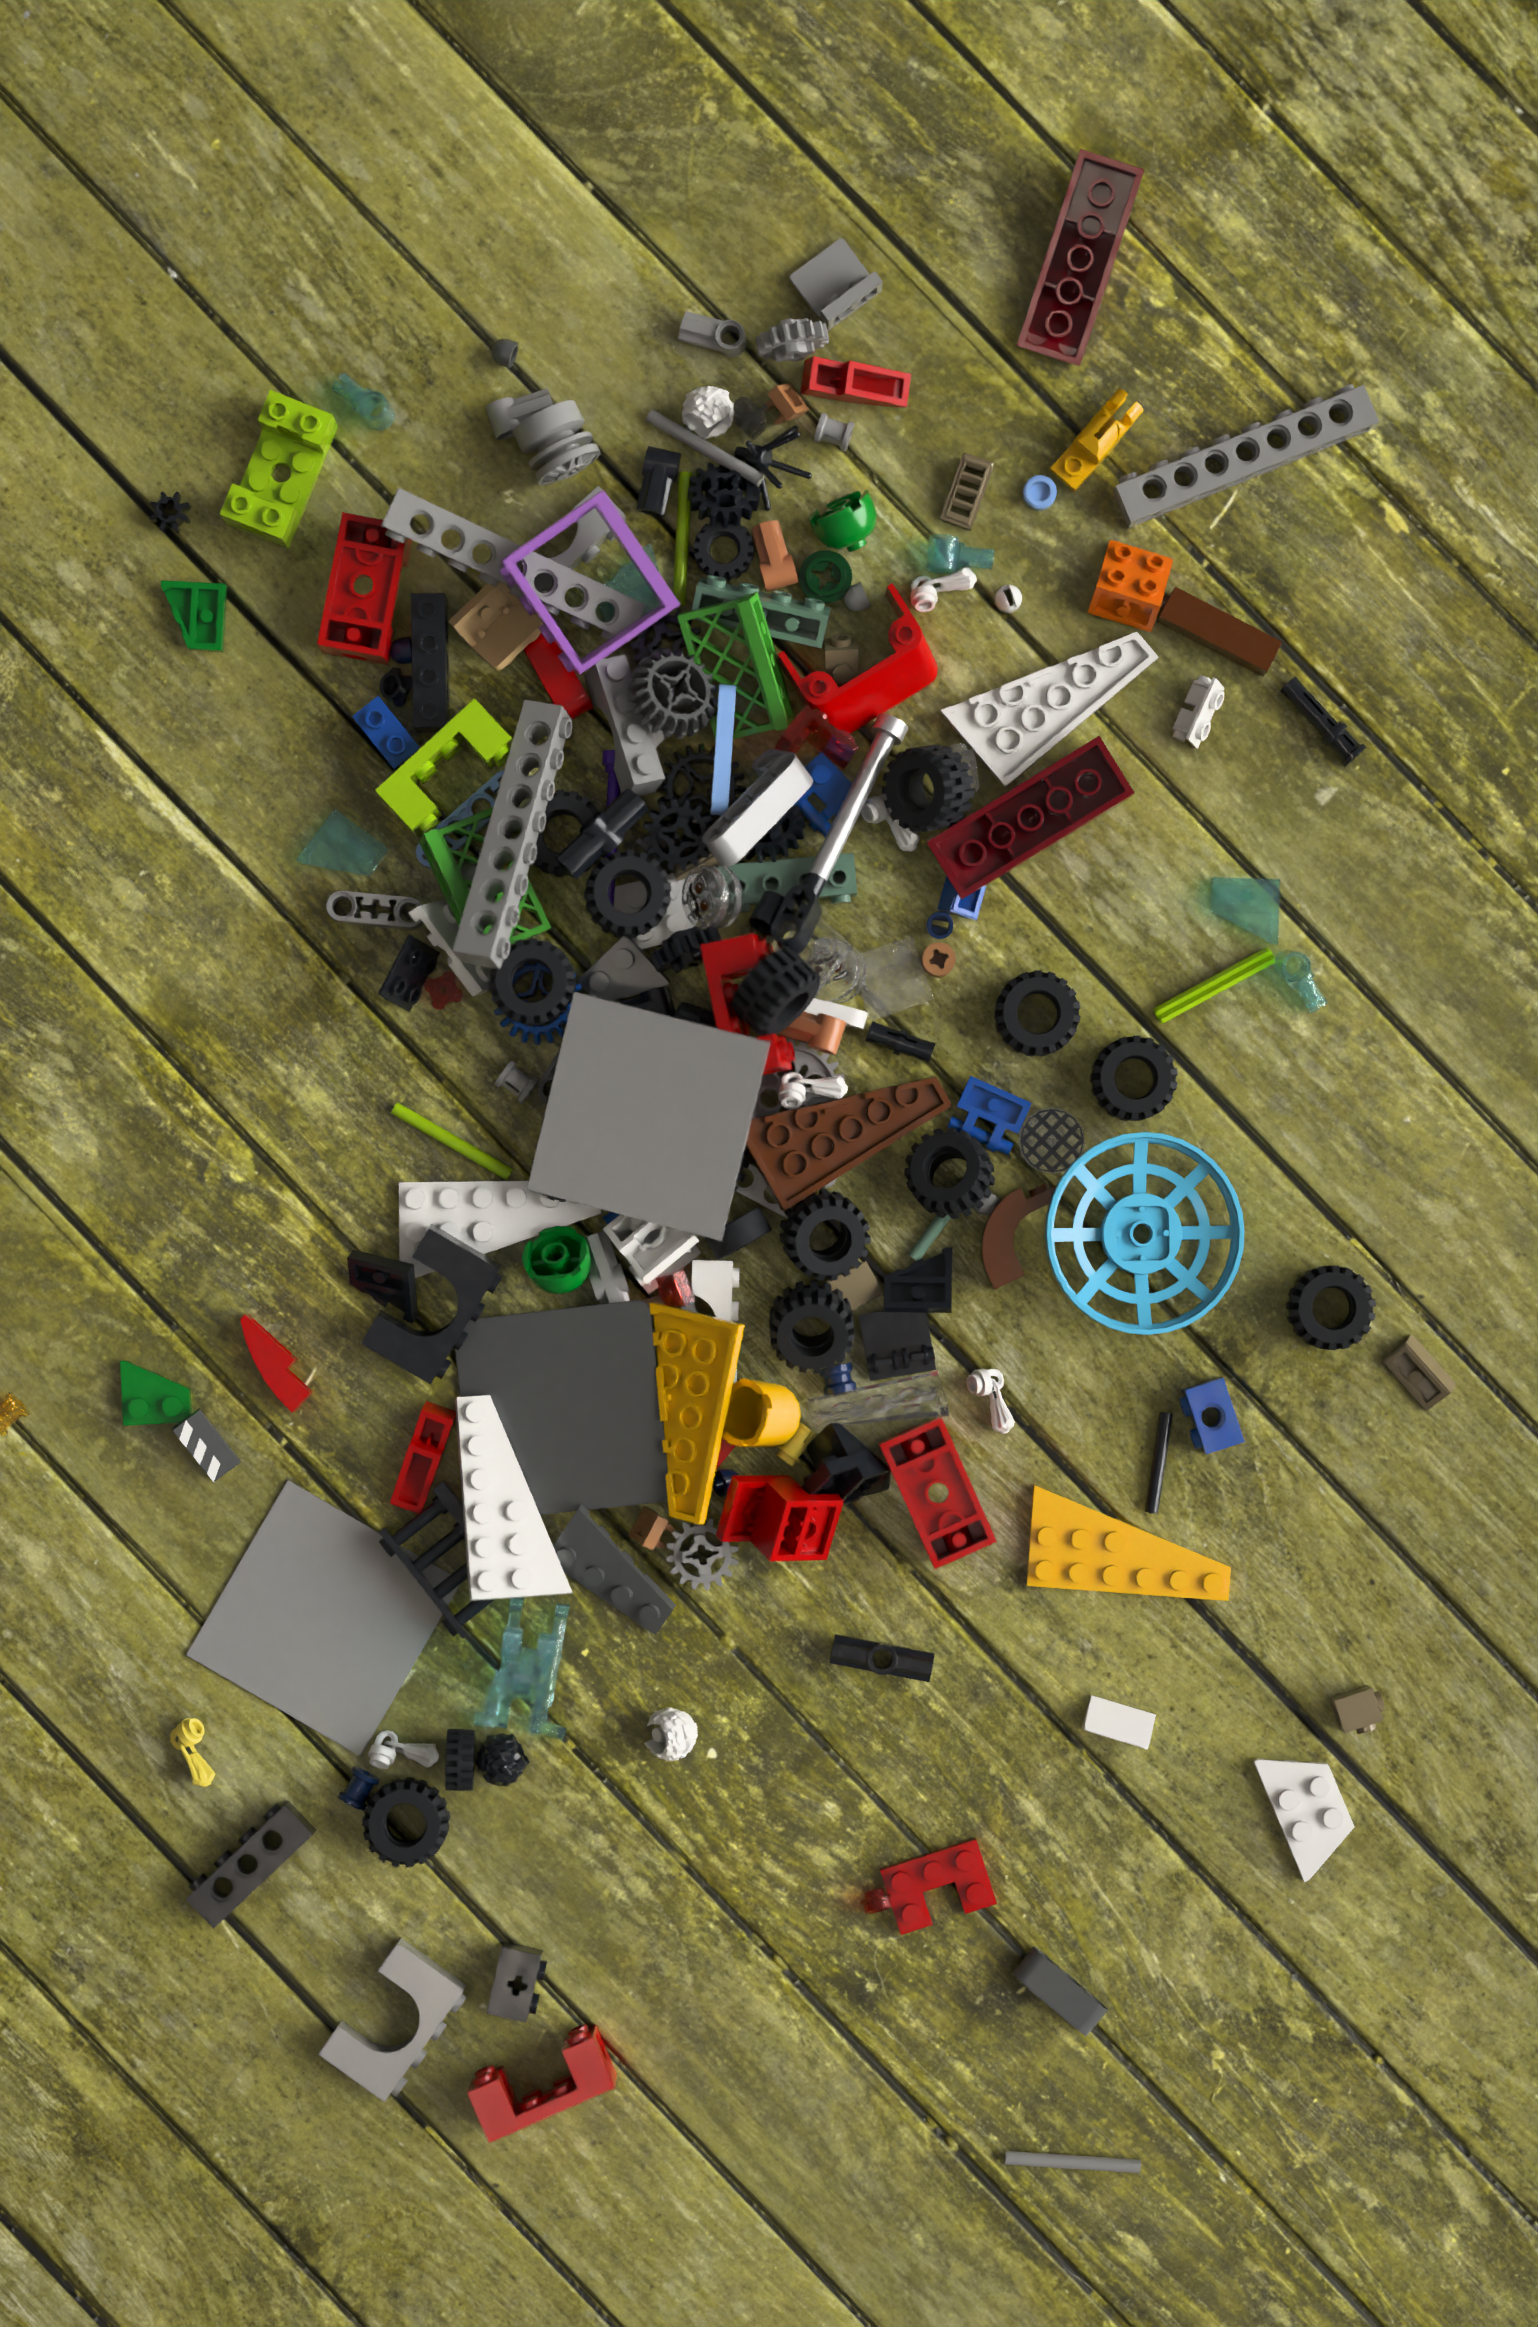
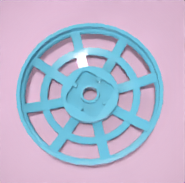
(1164, 1231)

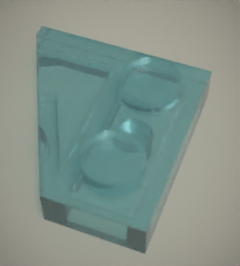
(343, 847)

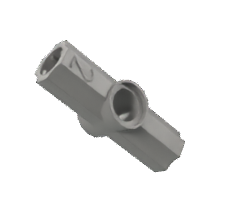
(605, 1272)

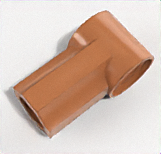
(775, 564)
(817, 1031)

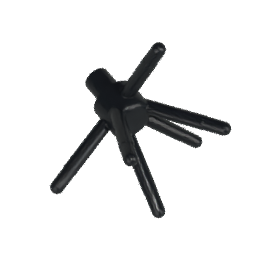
(761, 458)

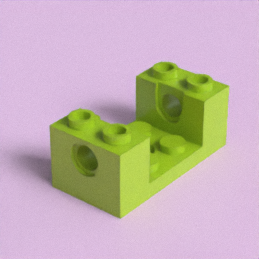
(291, 437)
(470, 725)

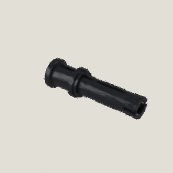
(1332, 732)

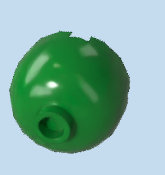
(845, 521)
(557, 1260)

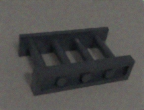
(444, 1502)

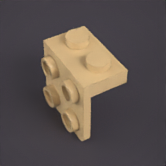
(496, 625)

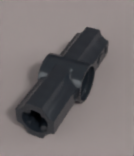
(601, 833)
(904, 1661)

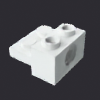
(648, 1245)

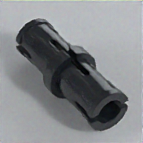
(900, 1042)

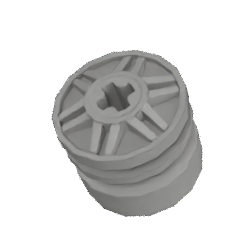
(553, 436)

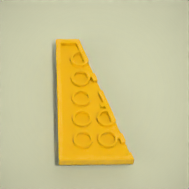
(694, 1391)
(1096, 1552)

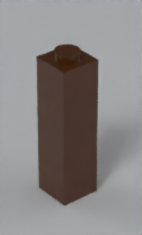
(1218, 631)

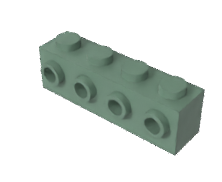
(785, 616)
(786, 873)

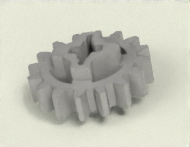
(792, 340)
(704, 1568)

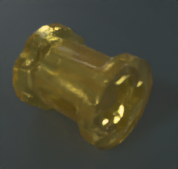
(10, 1412)

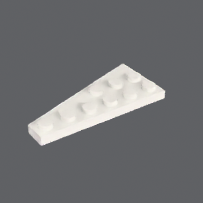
(1034, 713)
(479, 1214)
(503, 1529)

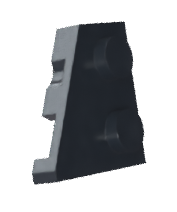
(921, 1287)

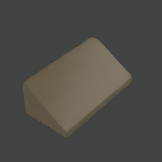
(857, 1287)
(1419, 1373)

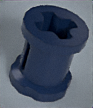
(358, 1788)

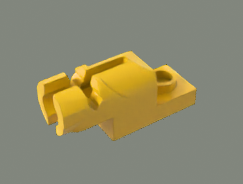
(1095, 442)

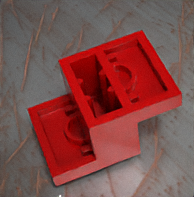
(779, 1517)

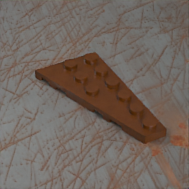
(821, 1141)

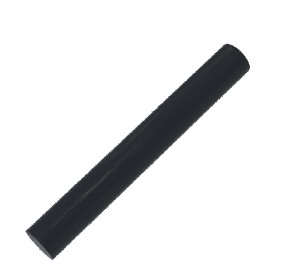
(1158, 1462)

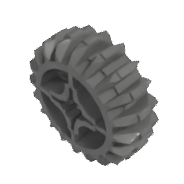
(691, 692)

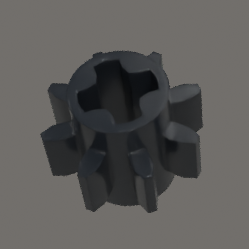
(172, 521)

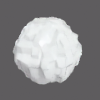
(708, 411)
(674, 1736)

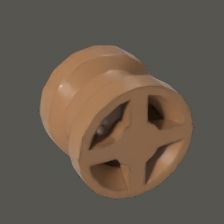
(934, 962)

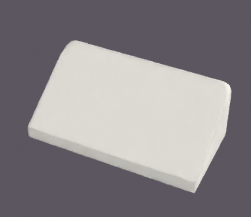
(1118, 1722)

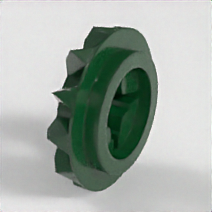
(819, 563)

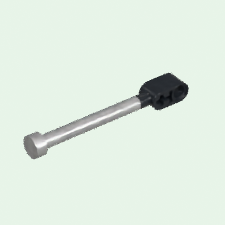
(802, 900)

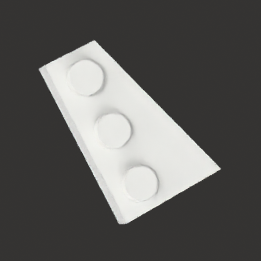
(443, 933)

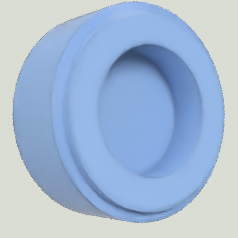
(1039, 492)

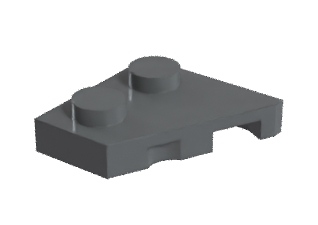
(622, 973)

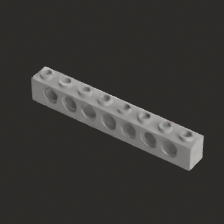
(1351, 401)
(406, 505)
(534, 723)

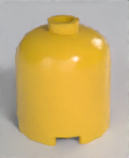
(761, 1414)

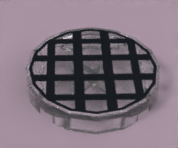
(1051, 1140)

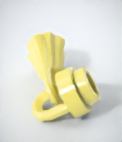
(189, 1734)

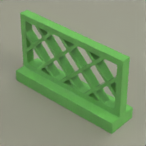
(761, 653)
(456, 887)

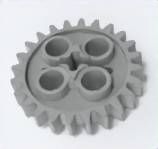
(816, 1067)

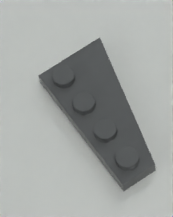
(610, 1573)

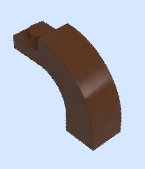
(998, 1232)

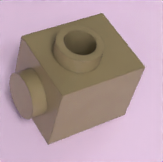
(1358, 1709)

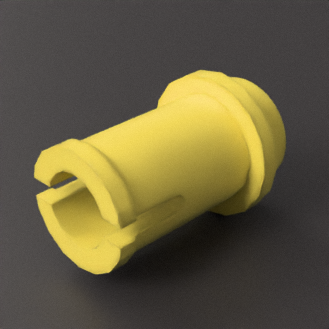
(796, 1445)

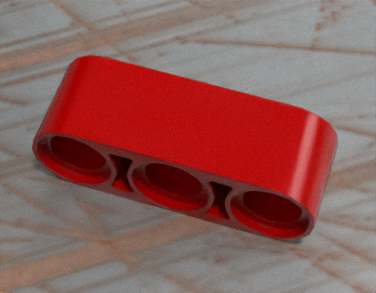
(561, 686)

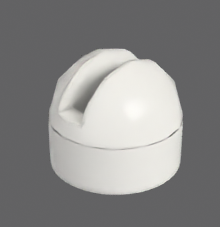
(1002, 602)

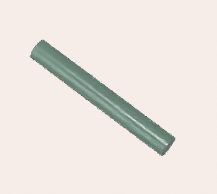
(928, 1237)

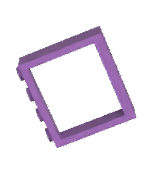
(635, 553)

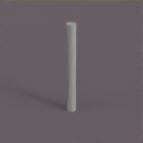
(704, 447)
(1072, 2162)

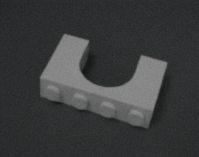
(382, 2067)

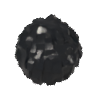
(501, 1759)

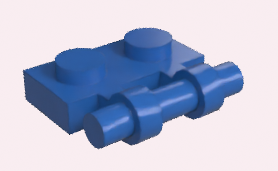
(830, 787)
(993, 1106)

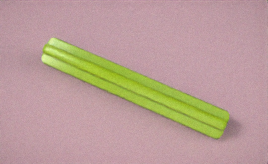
(1214, 985)

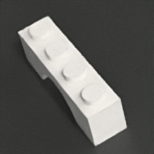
(714, 1284)

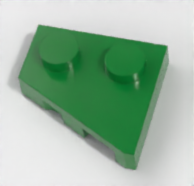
(199, 612)
(151, 1397)

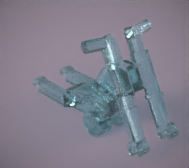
(526, 1674)

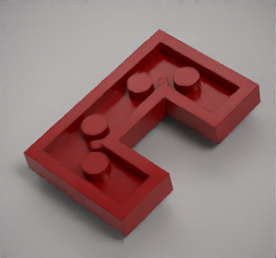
(912, 1877)

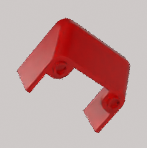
(880, 686)

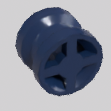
(838, 1379)

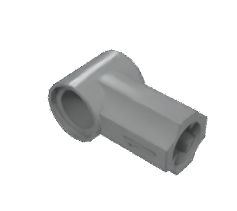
(708, 333)
(510, 412)

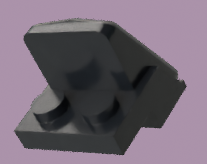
(844, 1466)

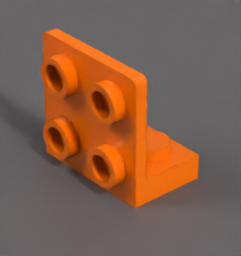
(1130, 586)

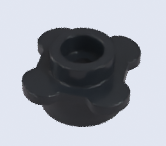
(396, 686)

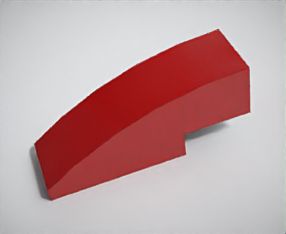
(855, 382)
(274, 1364)
(423, 1457)

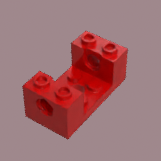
(357, 623)
(733, 960)
(928, 1457)
(502, 2112)

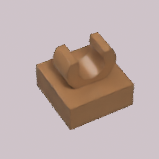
(787, 402)
(649, 1528)

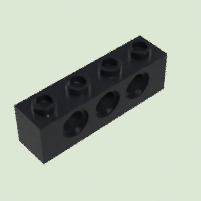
(430, 661)
(215, 1905)

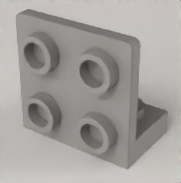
(835, 283)

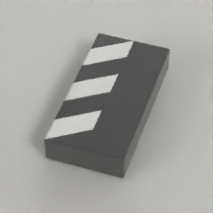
(206, 1445)

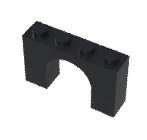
(426, 1351)

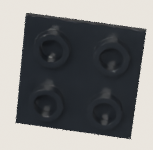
(409, 973)
(896, 1344)

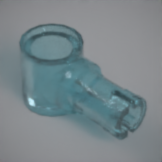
(365, 401)
(949, 554)
(1301, 979)

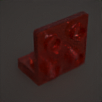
(816, 730)

